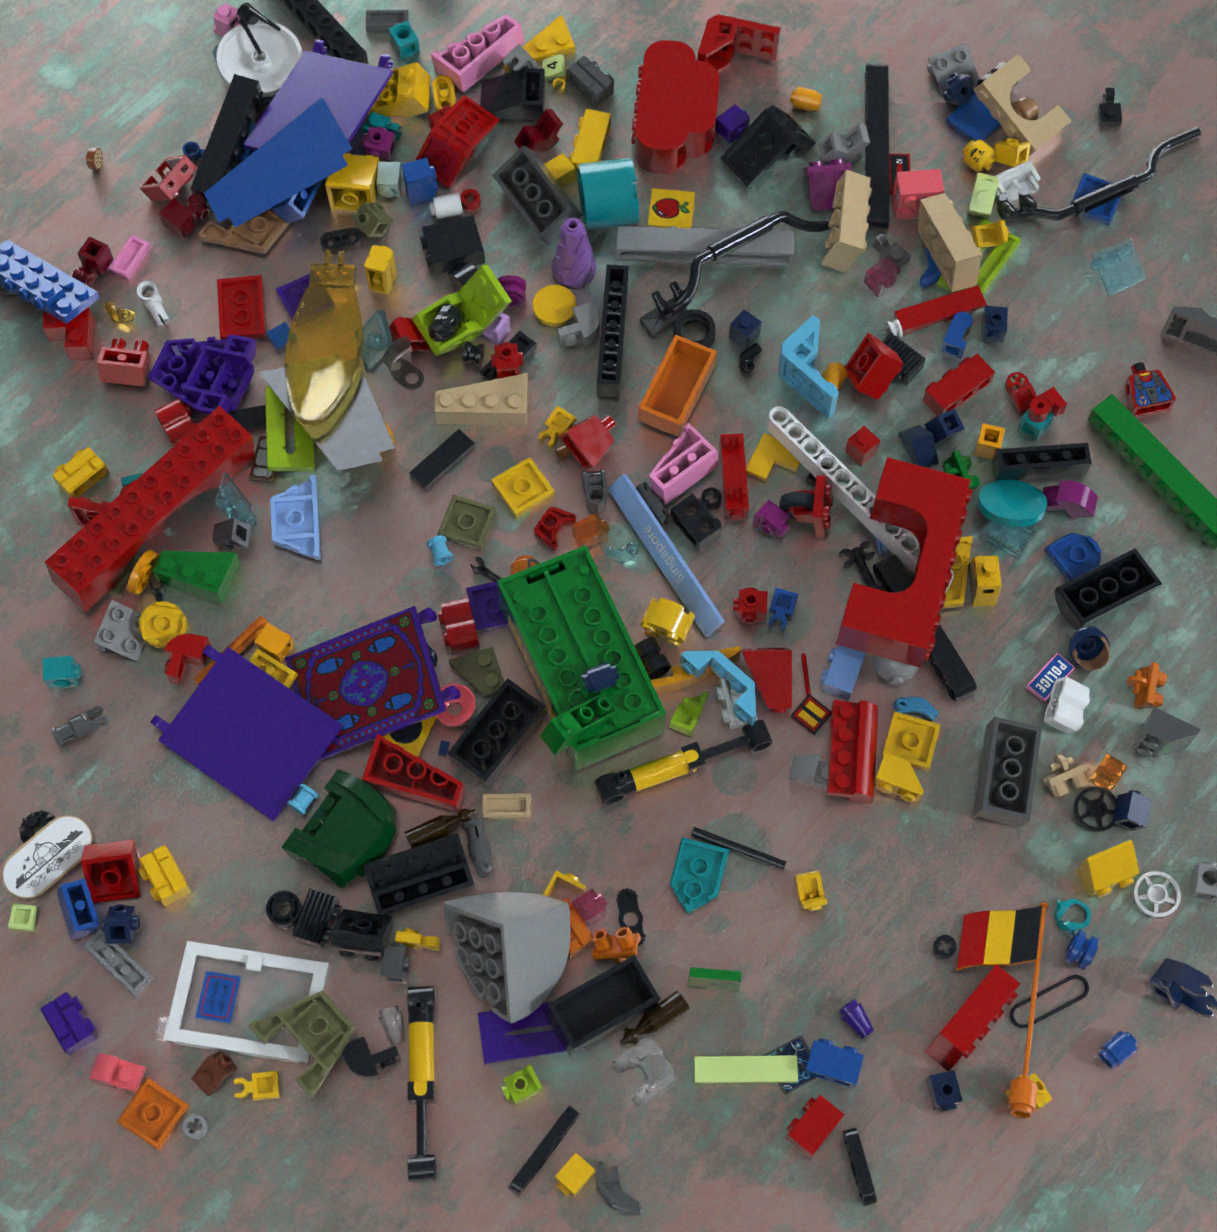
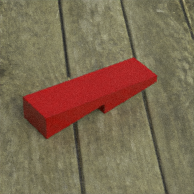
(939, 309)

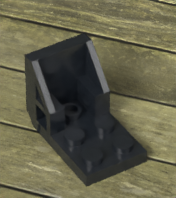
(763, 142)

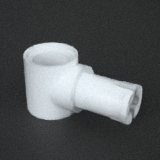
(153, 303)

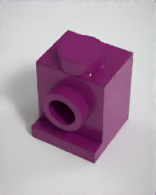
(772, 519)

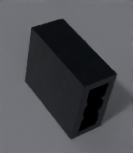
(452, 244)

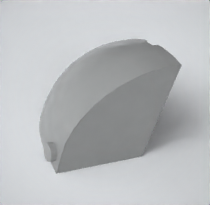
(510, 947)

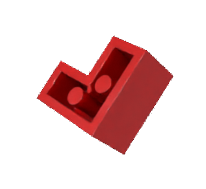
(76, 333)

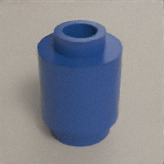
(1118, 1049)

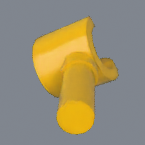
(560, 81)

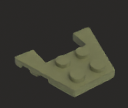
(318, 1028)

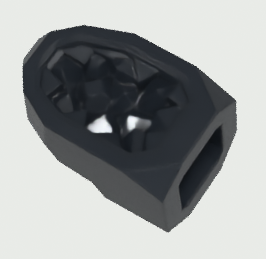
(444, 322)

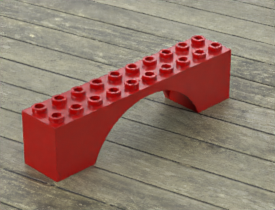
(103, 548)

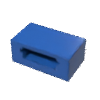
(444, 747)

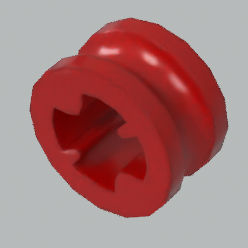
(470, 206)

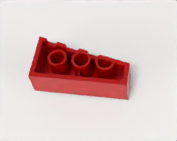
(407, 775)
(973, 1017)

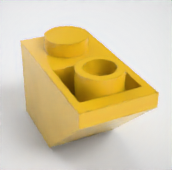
(898, 777)

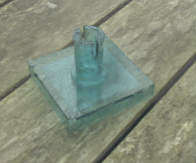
(375, 341)

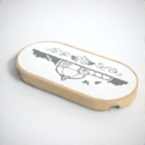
(46, 856)

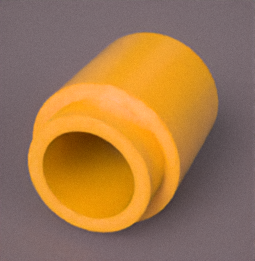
(806, 99)
(835, 373)

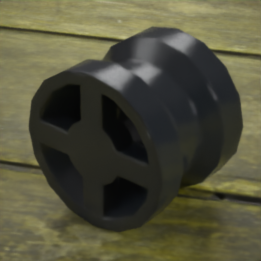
(473, 353)

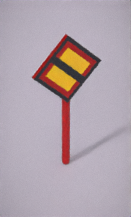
(810, 712)

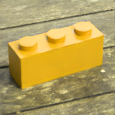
(592, 137)

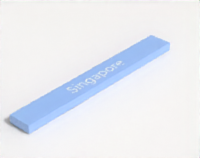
(666, 555)

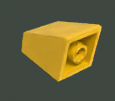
(354, 183)

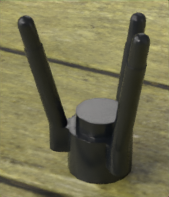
(250, 16)

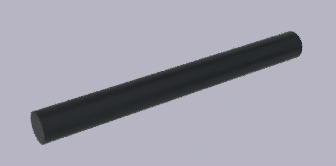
(738, 848)

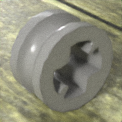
(192, 1120)

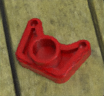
(550, 525)

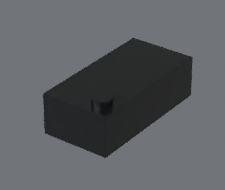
(497, 733)

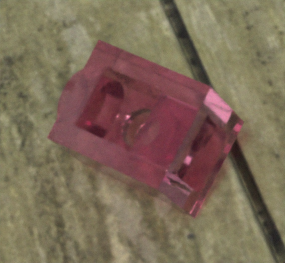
(881, 276)

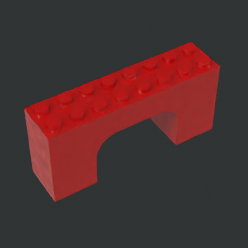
(905, 622)

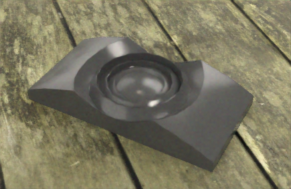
(1193, 328)

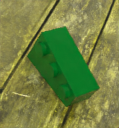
(198, 573)

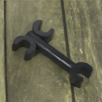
(859, 556)

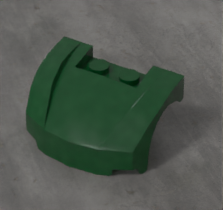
(346, 829)

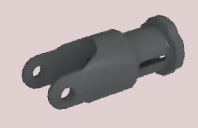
(79, 725)
(478, 846)

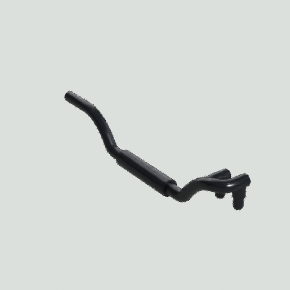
(1097, 198)
(724, 247)

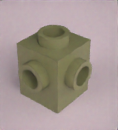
(372, 219)

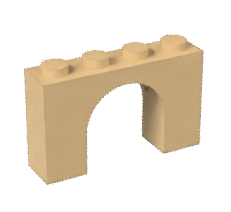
(996, 96)

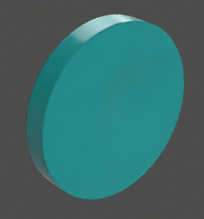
(1012, 503)

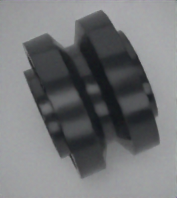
(281, 899)

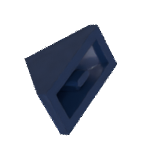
(920, 446)

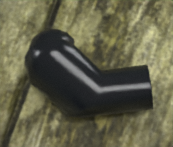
(746, 358)

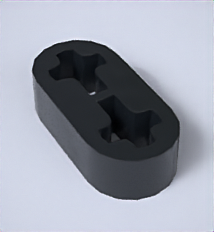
(341, 240)

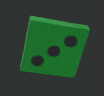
(714, 979)

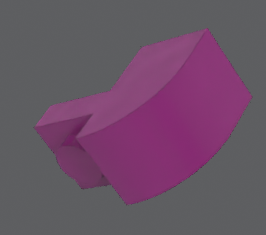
(1072, 497)

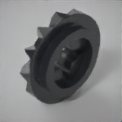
(32, 821)

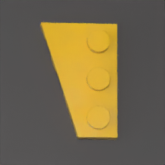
(957, 589)

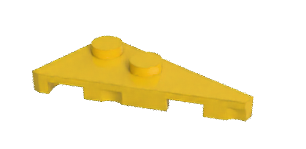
(550, 42)

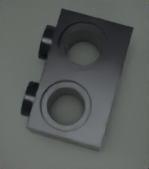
(690, 524)

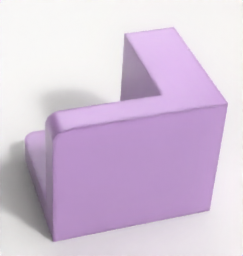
(497, 330)

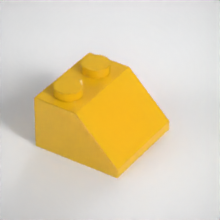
(1109, 869)

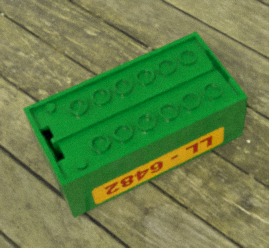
(571, 625)

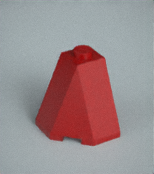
(772, 675)

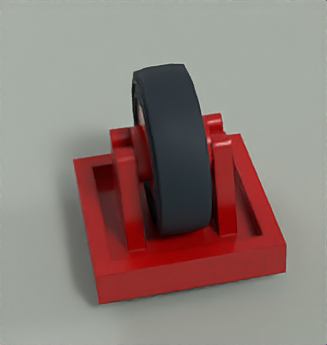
(810, 506)

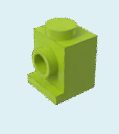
(531, 1088)

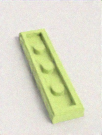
(745, 1069)

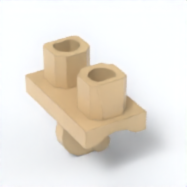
(1057, 780)

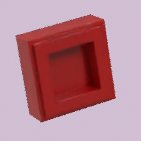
(1022, 397)

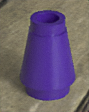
(855, 1016)

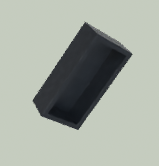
(601, 1005)

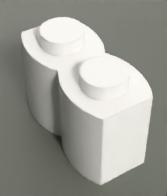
(1067, 705)

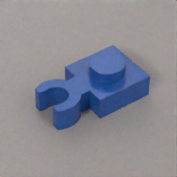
(782, 606)

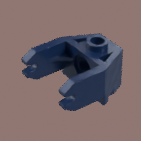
(1182, 985)

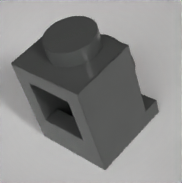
(395, 963)

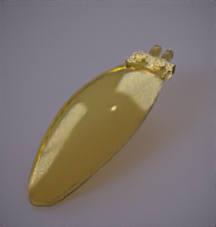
(324, 342)

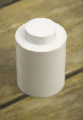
(446, 206)

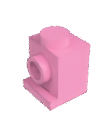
(224, 17)

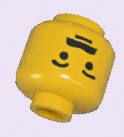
(978, 155)

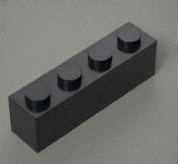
(1041, 462)

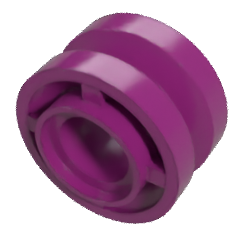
(515, 289)

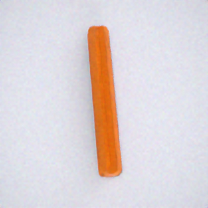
(237, 645)

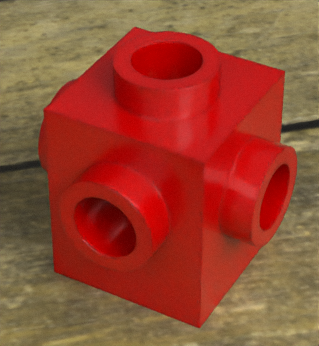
(506, 360)
(751, 605)

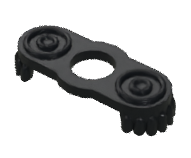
(628, 903)

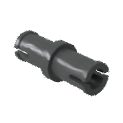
(654, 503)

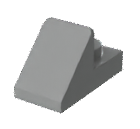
(809, 770)

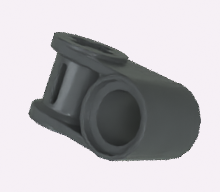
(595, 487)

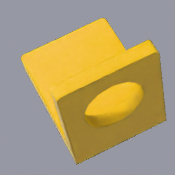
(568, 880)

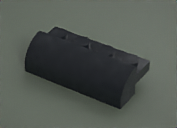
(418, 874)

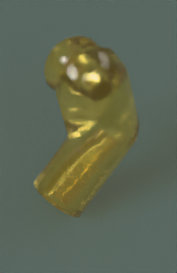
(119, 315)

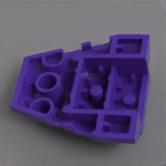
(206, 371)

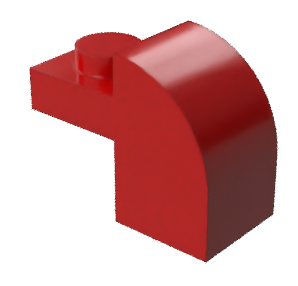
(182, 650)

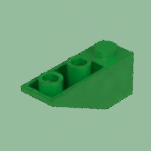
(577, 723)

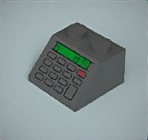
(1164, 734)

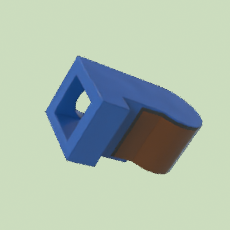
(959, 328)

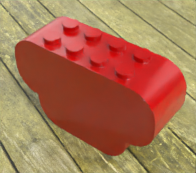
(673, 107)

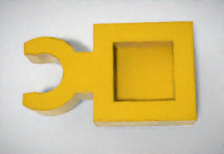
(557, 423)
(416, 941)
(263, 1086)

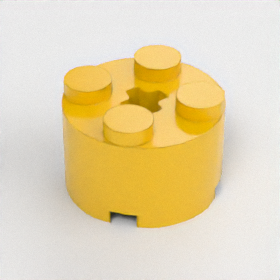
(667, 621)

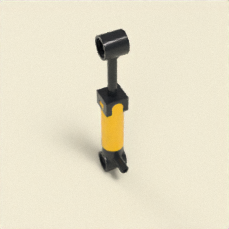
(690, 760)
(421, 1076)

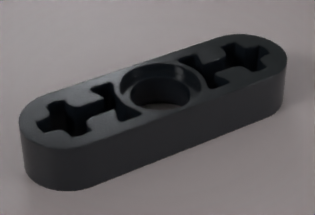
(859, 1167)

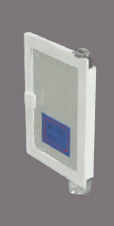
(230, 988)

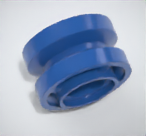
(1081, 950)

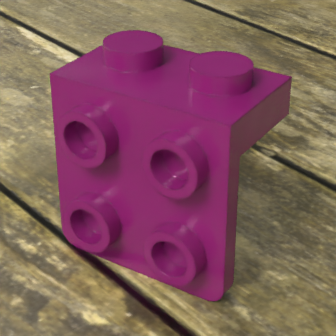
(823, 182)

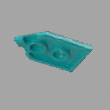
(697, 873)

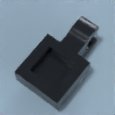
(1109, 112)

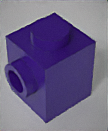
(732, 123)

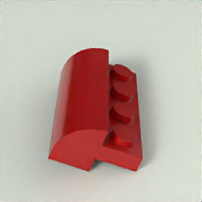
(853, 750)

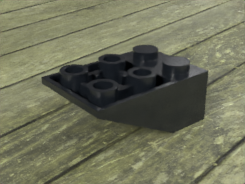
(515, 94)

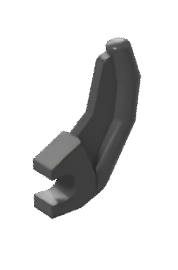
(611, 1191)

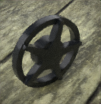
(1095, 809)

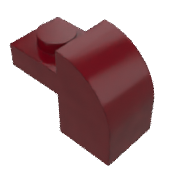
(542, 135)

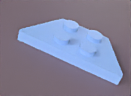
(297, 519)

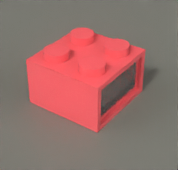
(911, 188)

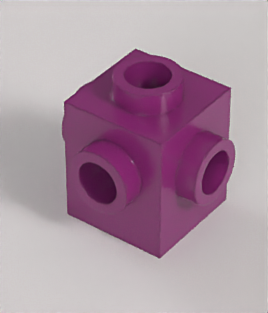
(379, 143)

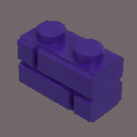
(68, 1023)

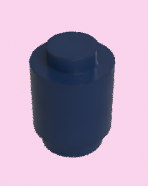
(600, 677)

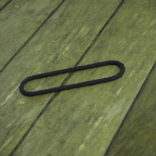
(1055, 1010)

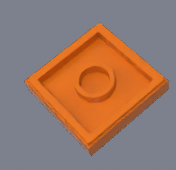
(153, 1114)

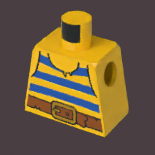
(984, 575)

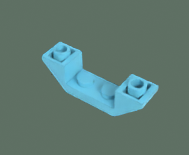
(699, 661)

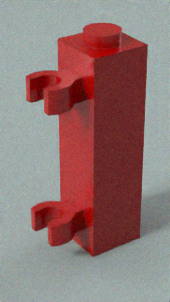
(734, 476)

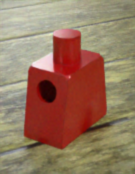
(589, 440)

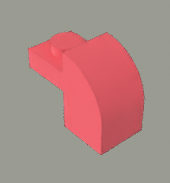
(116, 1073)

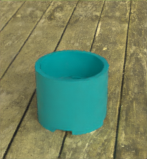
(608, 193)

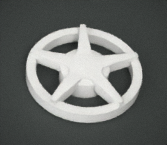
(1156, 894)

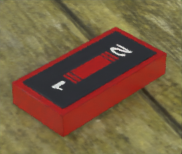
(897, 163)

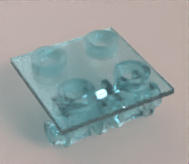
(1118, 266)
(233, 502)

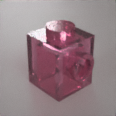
(590, 907)

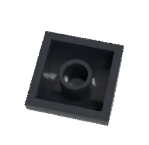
(361, 934)

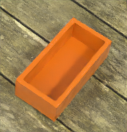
(677, 385)

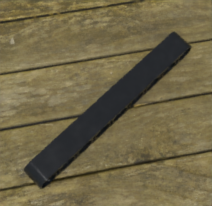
(878, 150)

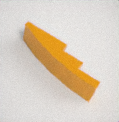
(680, 679)

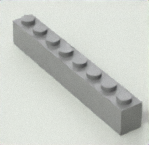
(684, 244)

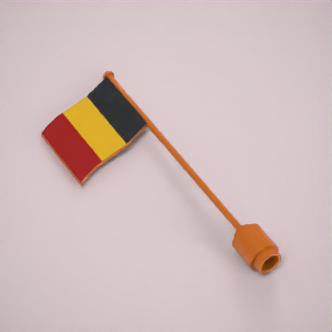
(1008, 940)

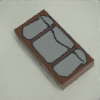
(259, 465)

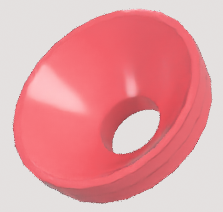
(466, 701)

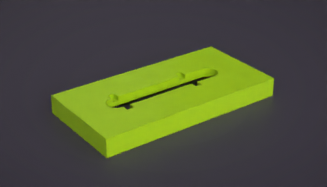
(993, 264)
(277, 458)

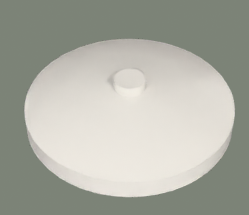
(271, 68)

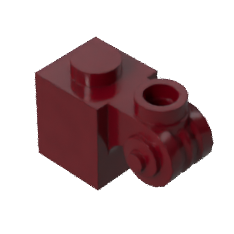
(183, 219)
(95, 260)

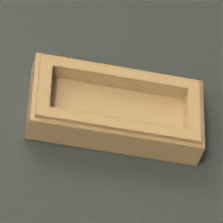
(506, 806)

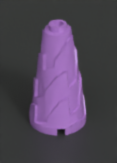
(573, 259)

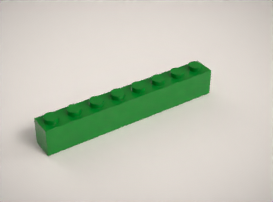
(1157, 466)

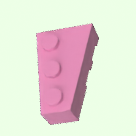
(683, 465)

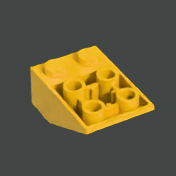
(404, 93)

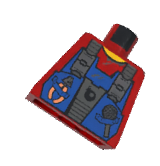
(1147, 391)

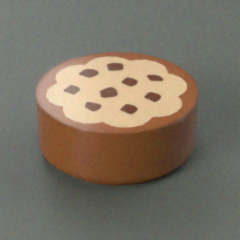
(94, 158)

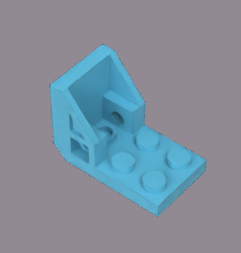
(798, 369)

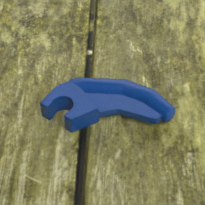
(932, 274)

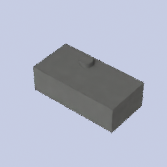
(536, 194)
(1007, 772)

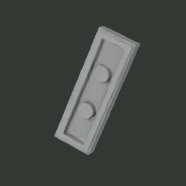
(118, 963)

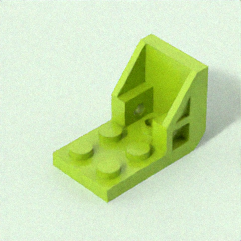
(480, 304)

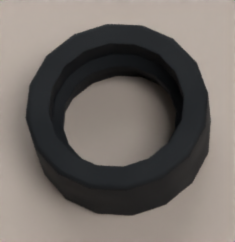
(700, 317)

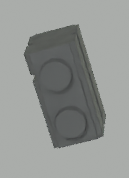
(590, 80)

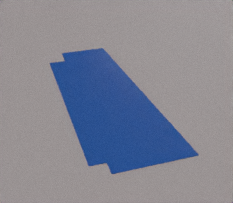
(282, 167)

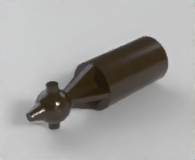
(437, 827)
(657, 1017)

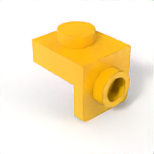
(990, 234)
(810, 890)

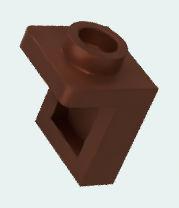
(213, 1072)

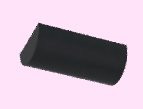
(1105, 589)

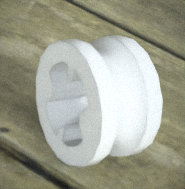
(894, 327)

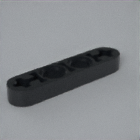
(543, 1151)

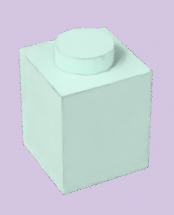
(389, 179)

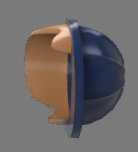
(1089, 648)

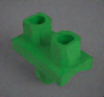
(959, 466)

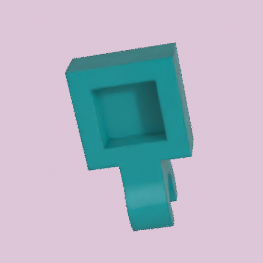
(378, 120)

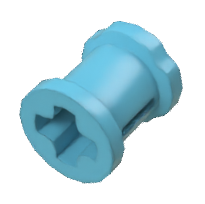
(439, 550)
(302, 799)

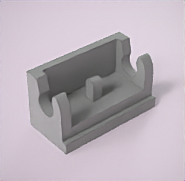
(519, 59)

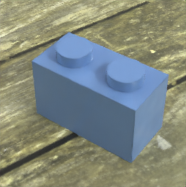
(842, 672)

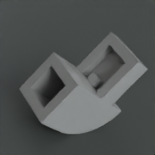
(845, 146)
(585, 327)

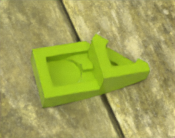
(688, 713)

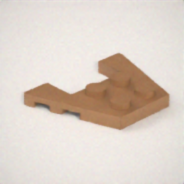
(253, 235)

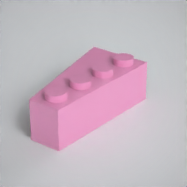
(479, 52)

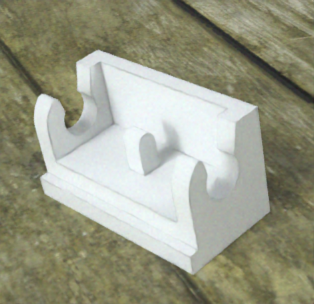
(1016, 179)

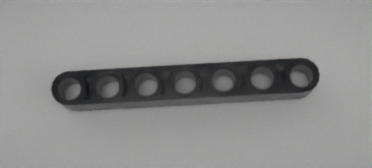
(944, 657)

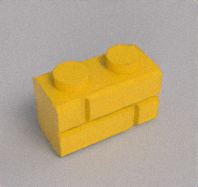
(380, 269)
(80, 473)
(164, 876)

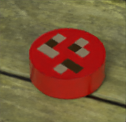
(1015, 381)

